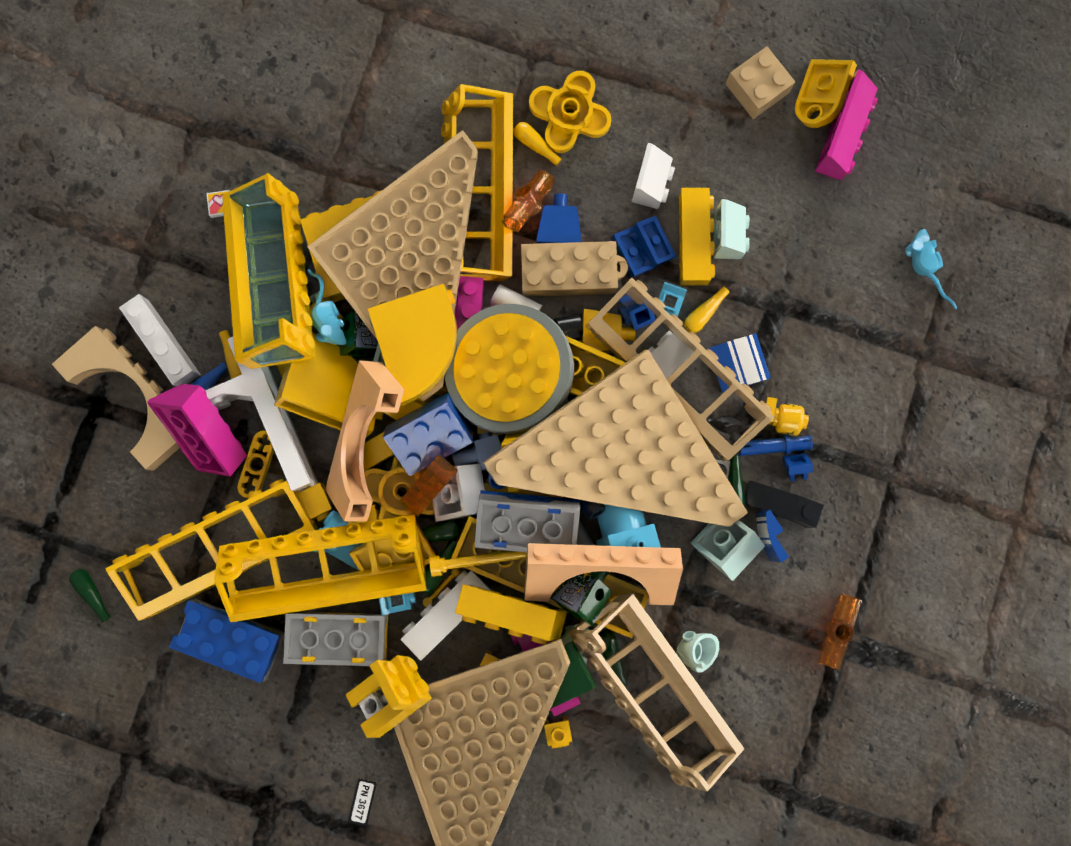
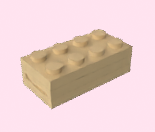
(571, 269)

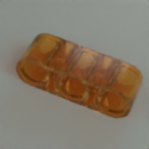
(428, 485)

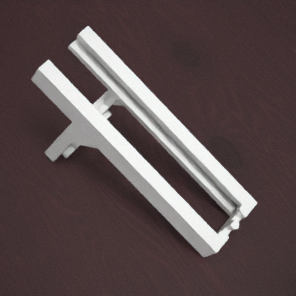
(261, 388)

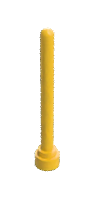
(440, 565)

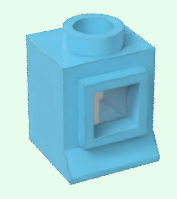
(672, 297)
(397, 603)

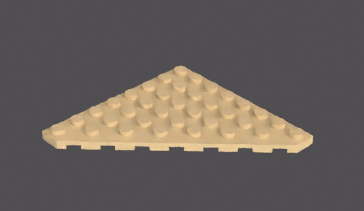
(405, 234)
(623, 448)
(476, 741)

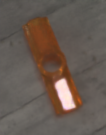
(528, 200)
(834, 647)

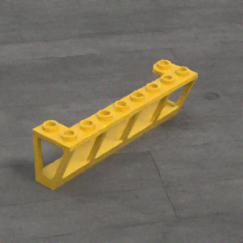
(501, 173)
(205, 582)
(326, 590)

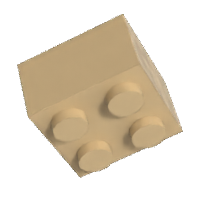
(760, 82)

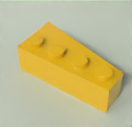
(510, 613)

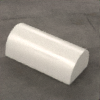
(507, 296)

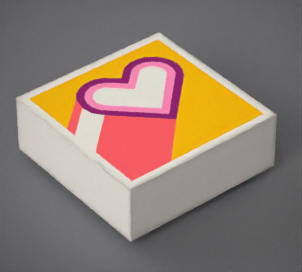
(215, 203)

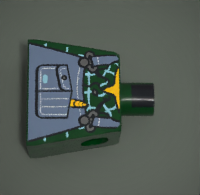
(358, 337)
(583, 596)

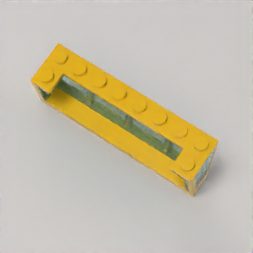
(267, 275)

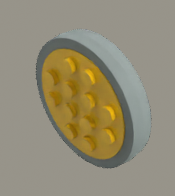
(510, 368)

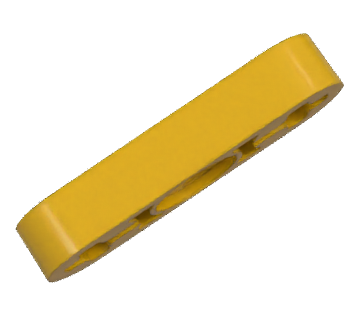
(258, 483)

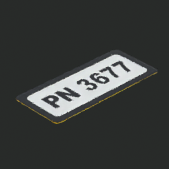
(362, 802)

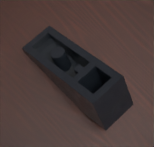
(784, 504)

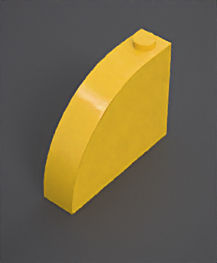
(417, 338)
(319, 386)

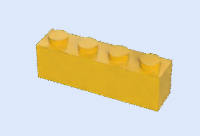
(695, 236)

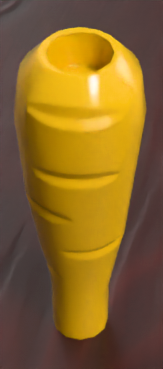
(531, 138)
(704, 312)
(232, 365)

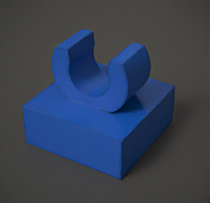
(797, 464)

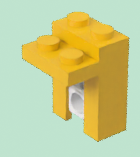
(391, 683)

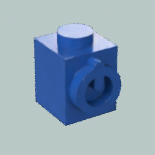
(634, 314)

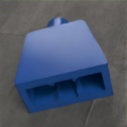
(559, 222)

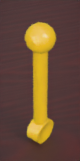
(429, 600)

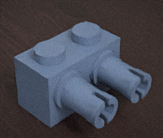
(482, 450)

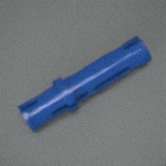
(786, 444)

